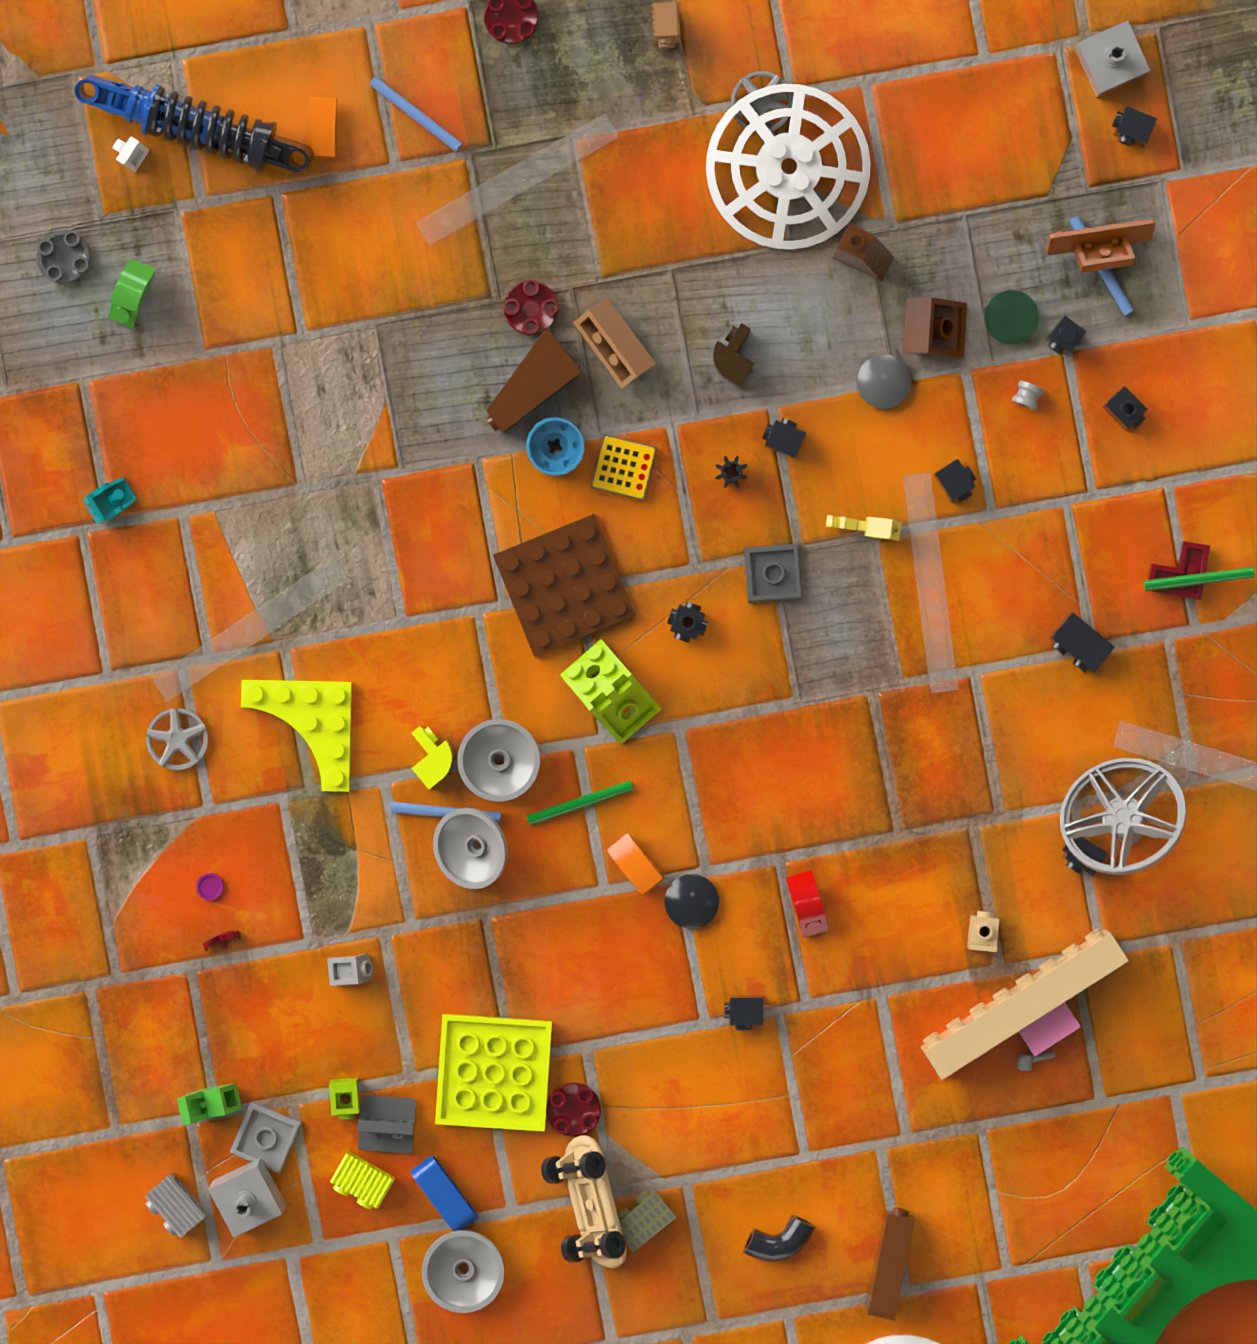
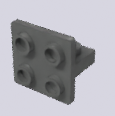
(386, 1124)

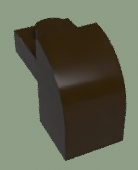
(728, 362)

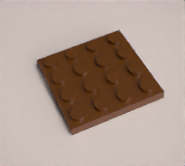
(564, 585)

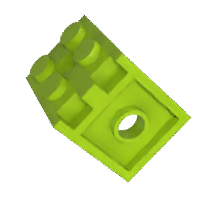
(610, 692)

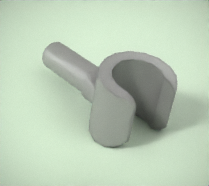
(1024, 1061)

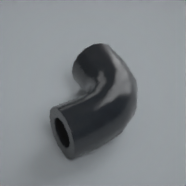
(780, 1246)

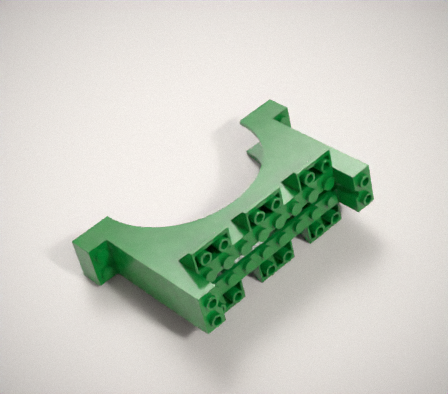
(1196, 1243)

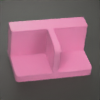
(1049, 1029)

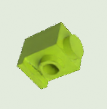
(344, 1086)

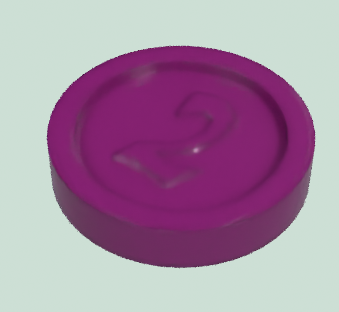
(210, 886)

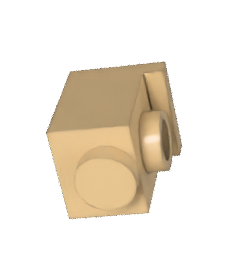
(979, 942)

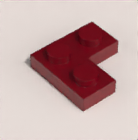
(1192, 560)

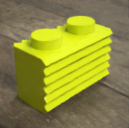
(362, 1181)

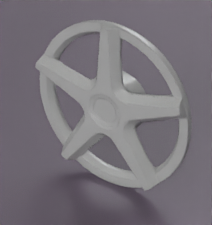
(763, 104)
(176, 739)

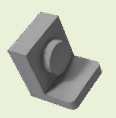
(350, 969)

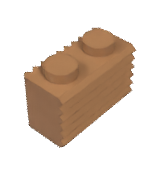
(665, 24)

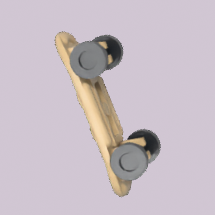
(591, 1202)

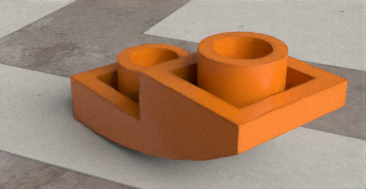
(322, 126)
(635, 864)

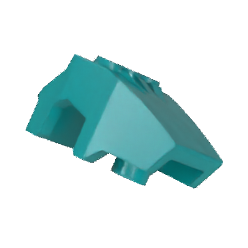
(109, 500)

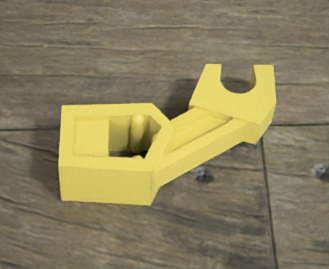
(873, 527)

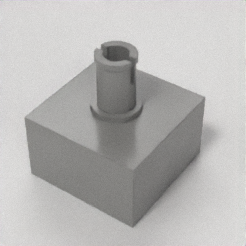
(1112, 58)
(247, 1197)

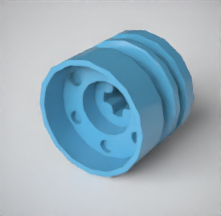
(560, 461)

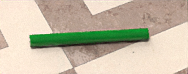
(1197, 579)
(579, 803)

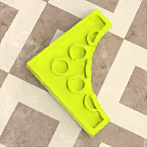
(318, 713)

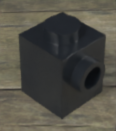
(1133, 127)
(1065, 336)
(1125, 409)
(784, 437)
(956, 481)
(1089, 850)
(744, 1011)

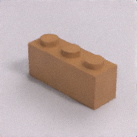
(614, 343)

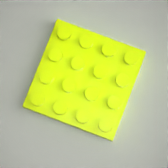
(493, 1072)

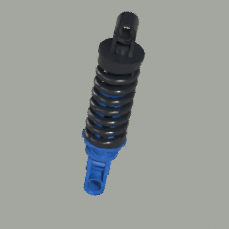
(195, 124)

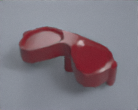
(221, 938)

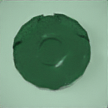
(1011, 317)

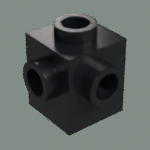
(682, 632)

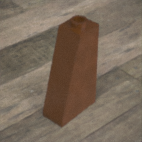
(863, 252)
(536, 379)
(889, 1264)

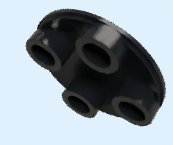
(691, 901)

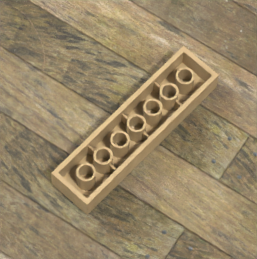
(1024, 1003)

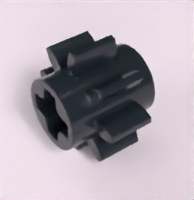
(738, 469)

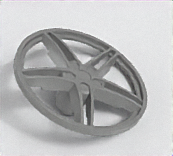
(1123, 817)

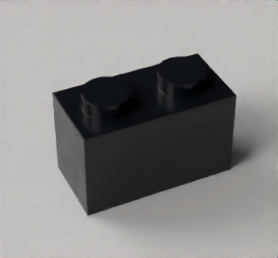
(1081, 642)

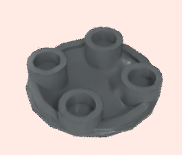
(63, 256)
(884, 381)

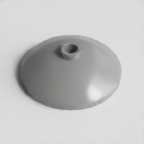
(483, 774)
(458, 848)
(463, 1290)

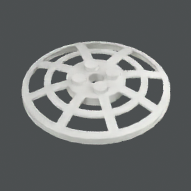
(769, 169)

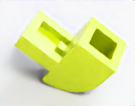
(437, 762)

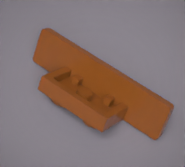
(1102, 246)

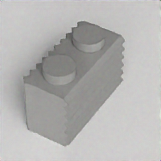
(175, 1205)

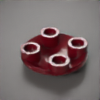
(511, 20)
(530, 307)
(573, 1109)

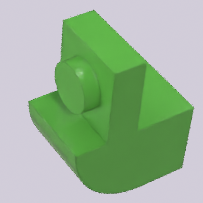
(130, 292)
(209, 1103)

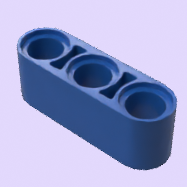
(444, 1194)

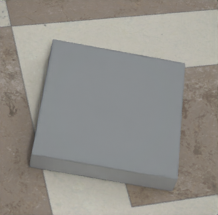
(265, 1135)

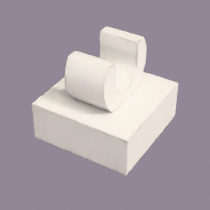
(131, 153)

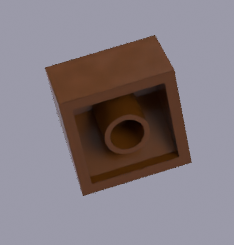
(935, 327)

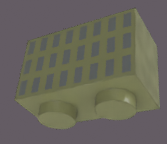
(644, 1218)

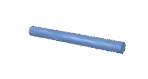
(415, 113)
(1108, 277)
(434, 811)

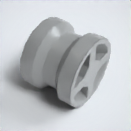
(1028, 395)

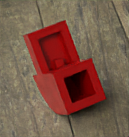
(807, 903)

